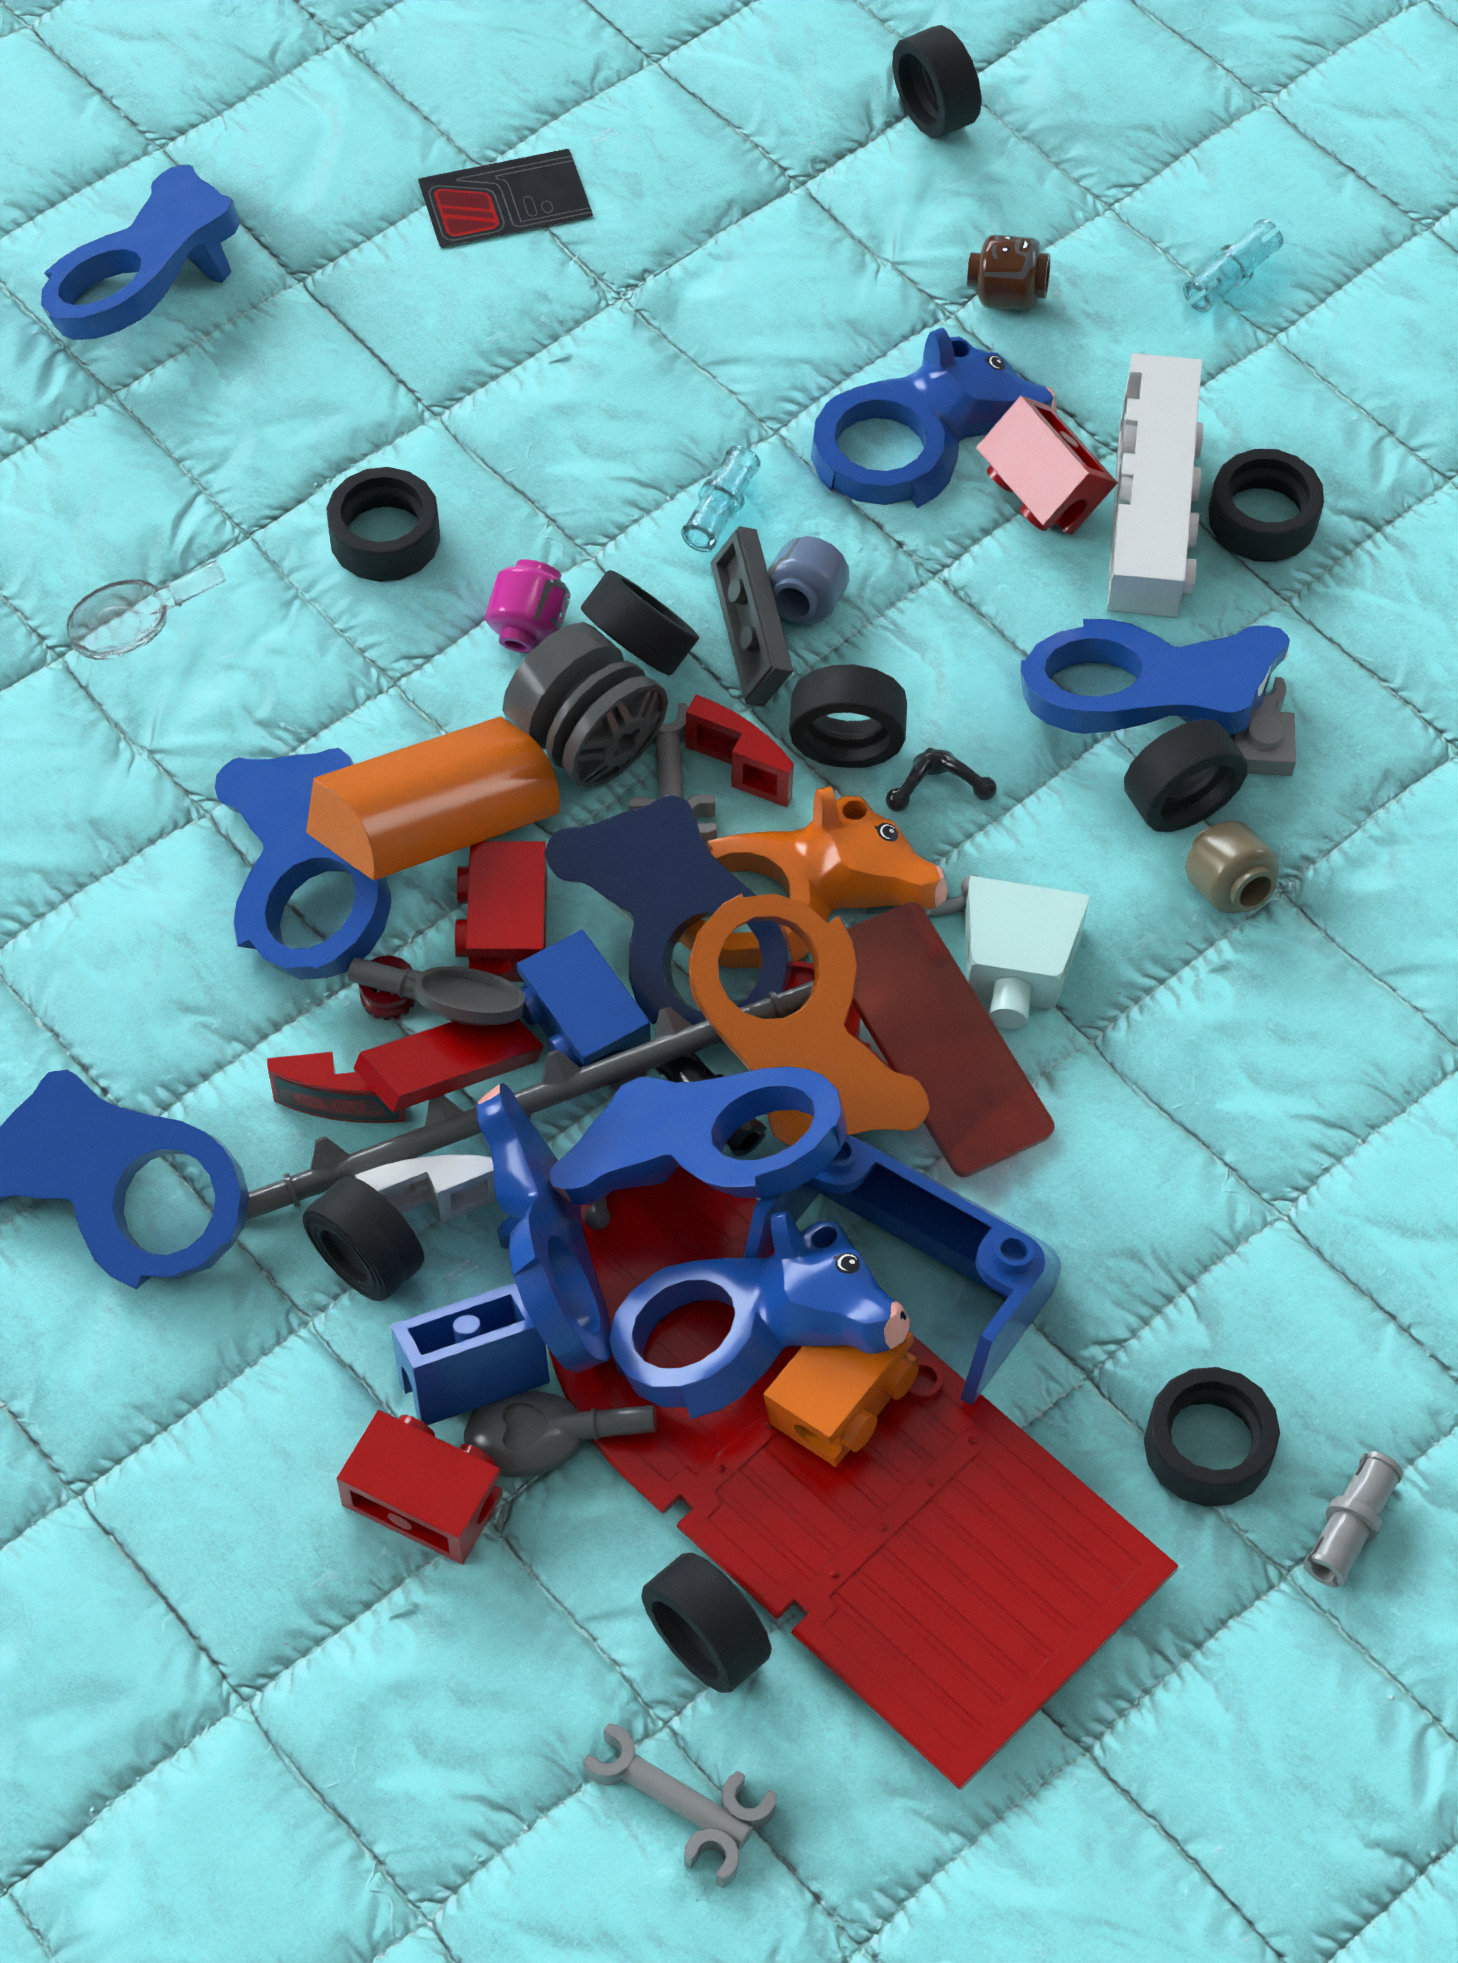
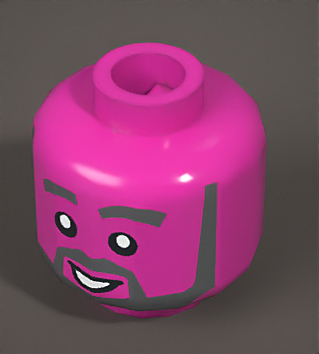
(527, 604)

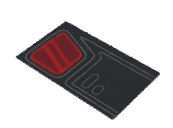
(504, 197)

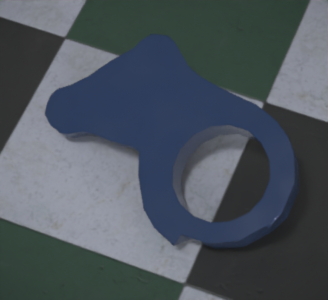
(668, 880)

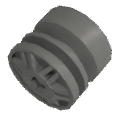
(585, 704)

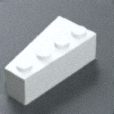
(1156, 487)

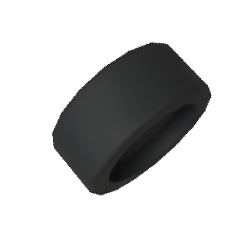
(937, 81)
(1272, 471)
(380, 489)
(639, 622)
(854, 691)
(1185, 775)
(1228, 1391)
(706, 1622)

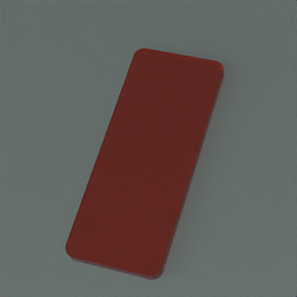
(943, 1037)

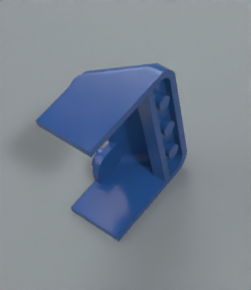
(941, 1226)

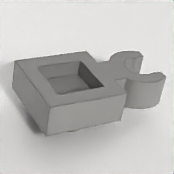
(1270, 736)

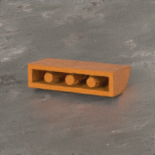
(433, 798)

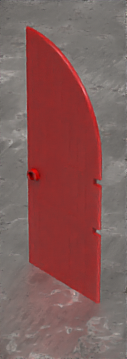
(934, 1566)

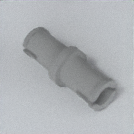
(1353, 1519)

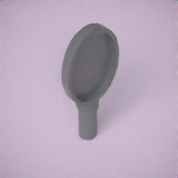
(451, 992)
(544, 1431)

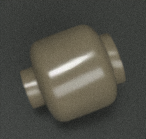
(1232, 867)

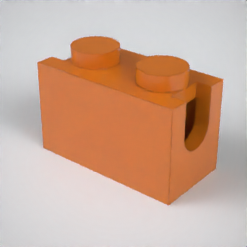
(834, 1394)

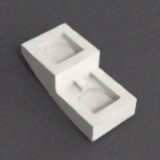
(448, 1181)

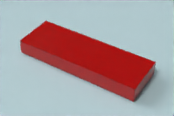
(444, 1060)

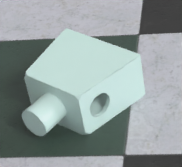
(1020, 945)

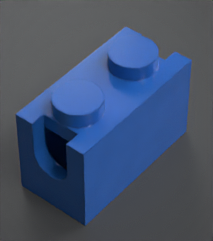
(580, 1002)
(469, 1354)

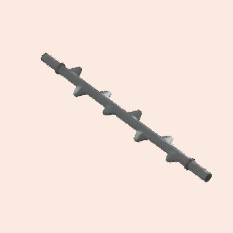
(560, 1082)

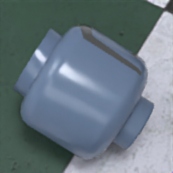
(808, 580)

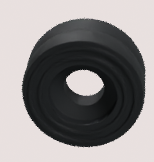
(363, 1238)

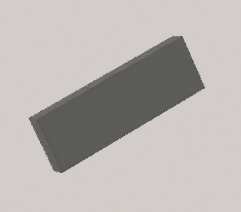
(751, 616)

